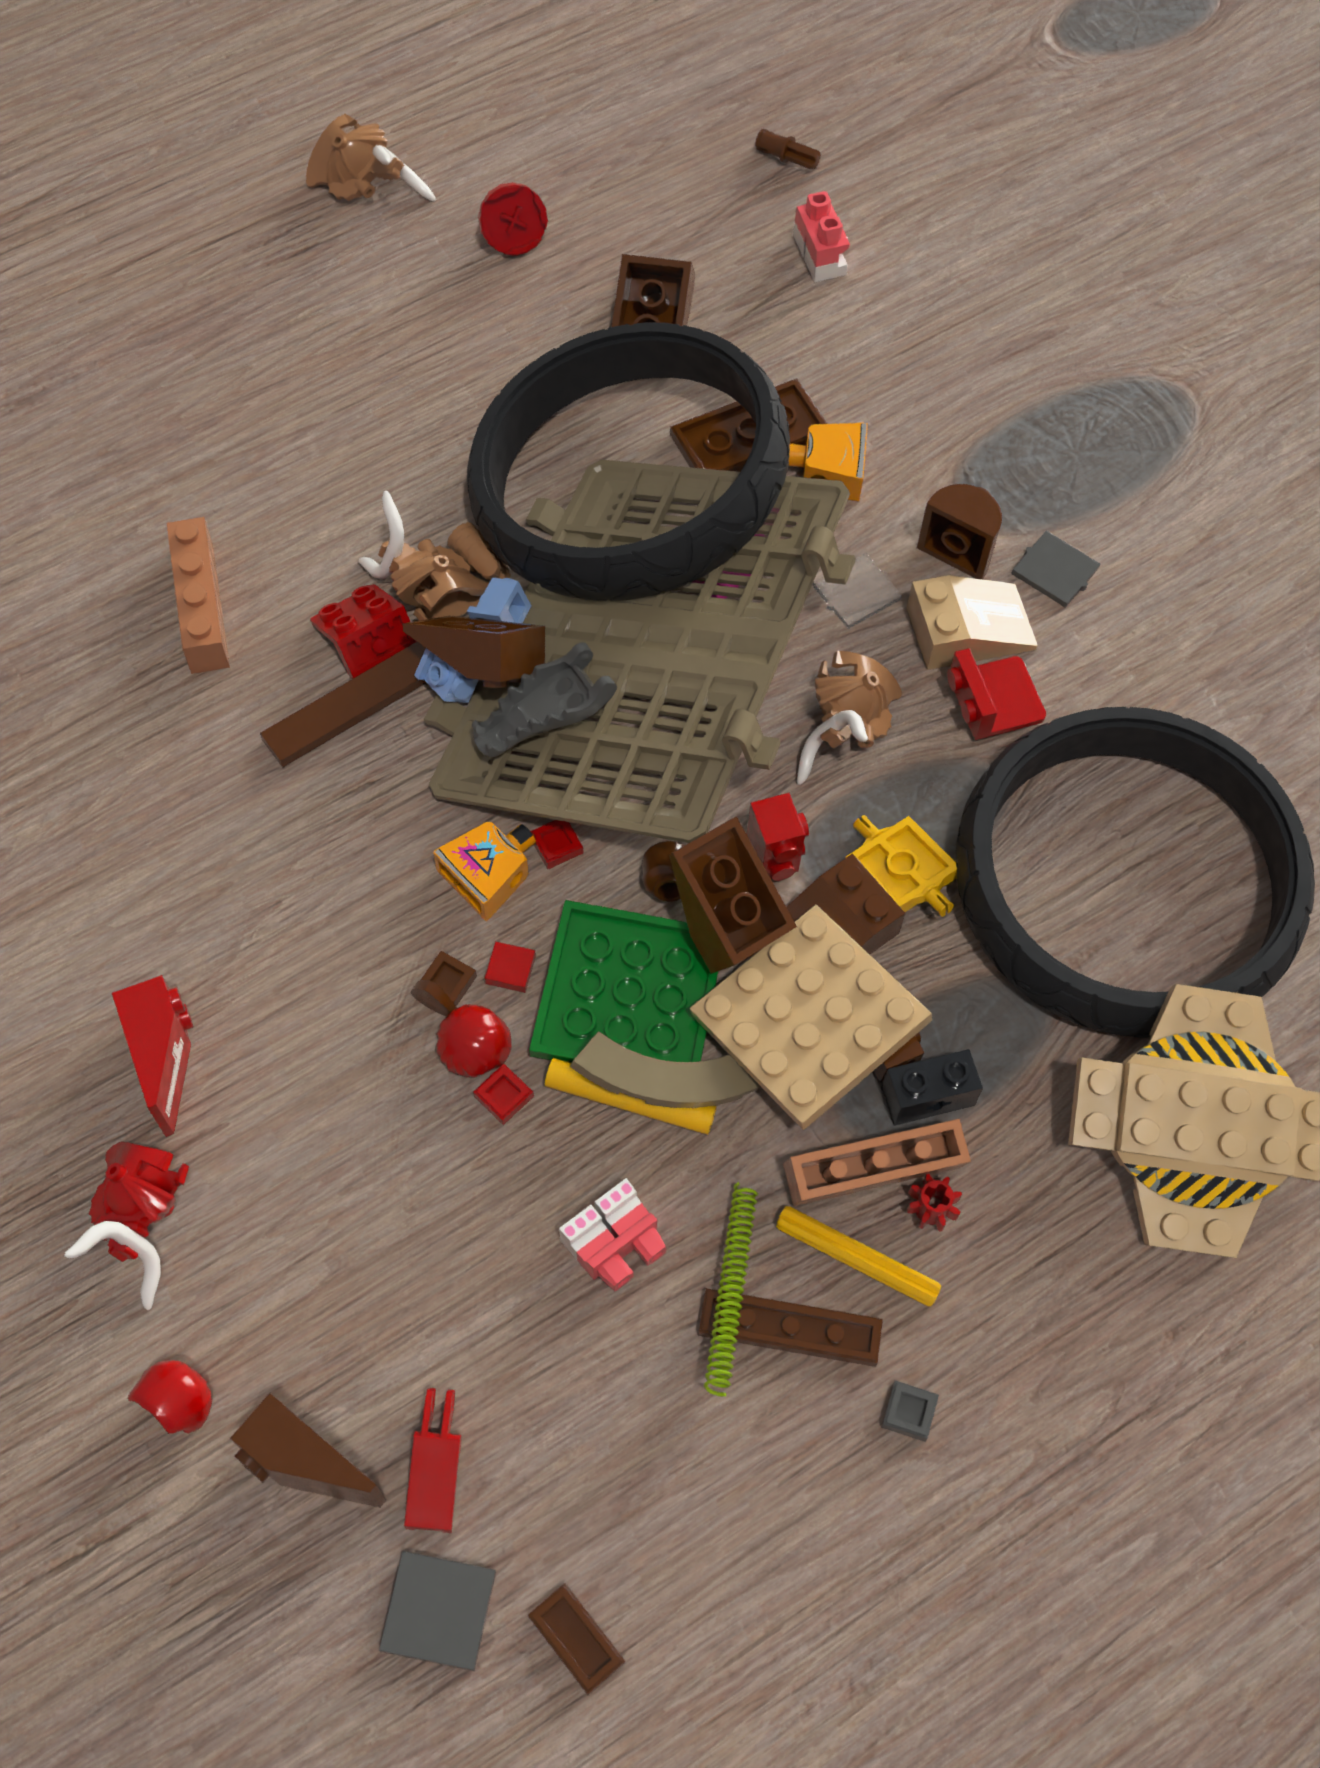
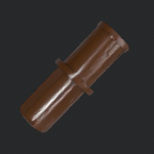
(787, 149)

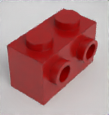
(777, 835)

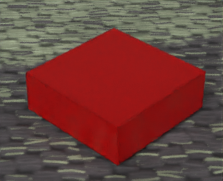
(556, 843)
(510, 967)
(503, 1094)

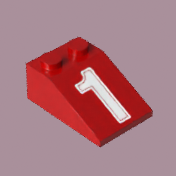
(159, 1044)

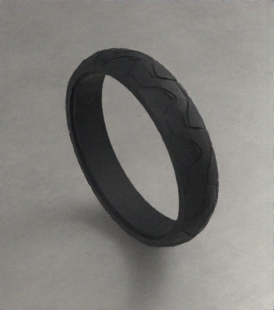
(599, 362)
(1164, 739)

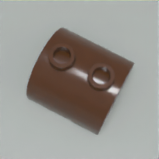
(961, 528)

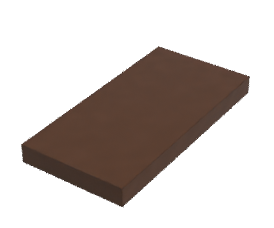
(726, 435)

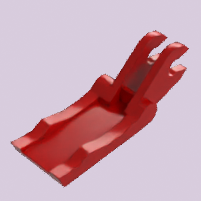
(433, 1470)

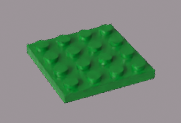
(625, 979)

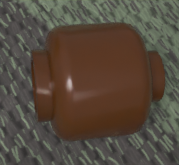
(658, 871)

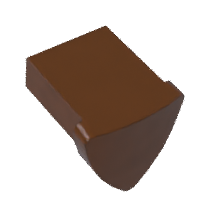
(444, 984)

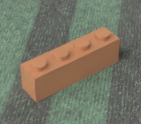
(197, 595)
(876, 1162)

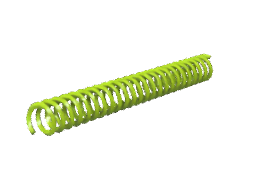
(718, 1382)

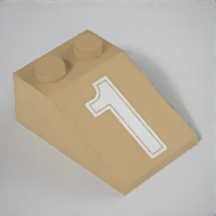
(965, 614)

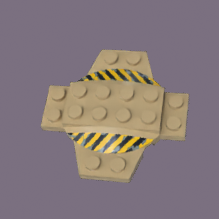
(1200, 1120)

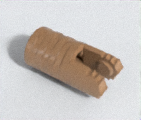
(471, 545)

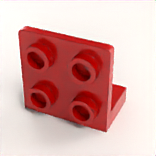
(364, 628)

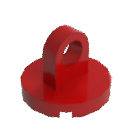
(512, 218)

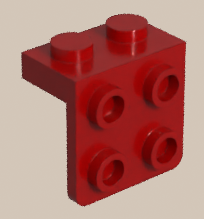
(995, 694)

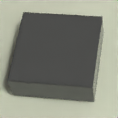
(910, 1411)

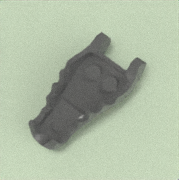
(546, 699)

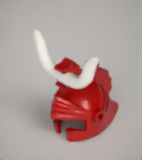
(132, 1196)

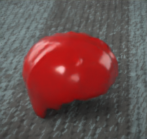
(473, 1041)
(174, 1396)

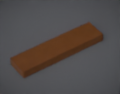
(799, 1329)

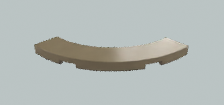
(662, 1081)

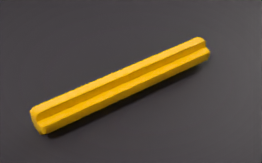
(858, 1256)

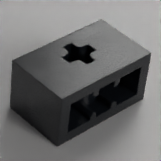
(931, 1087)

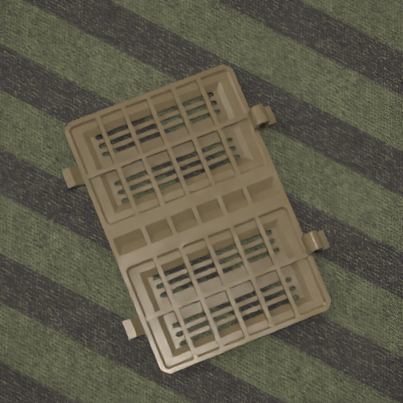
(657, 650)

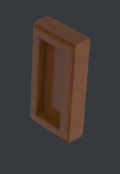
(576, 1639)

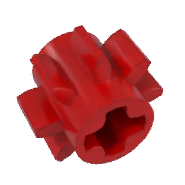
(939, 1190)

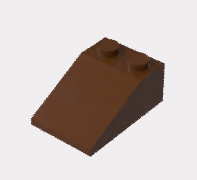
(653, 291)
(482, 647)
(728, 896)
(854, 903)
(296, 1457)

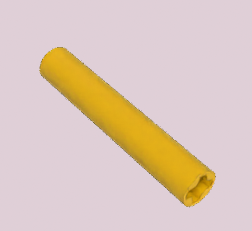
(566, 1079)

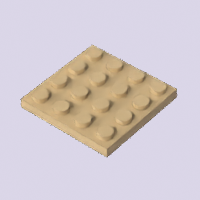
(810, 1016)

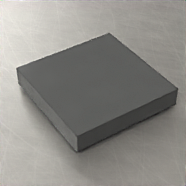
(438, 1611)

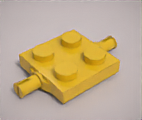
(906, 863)

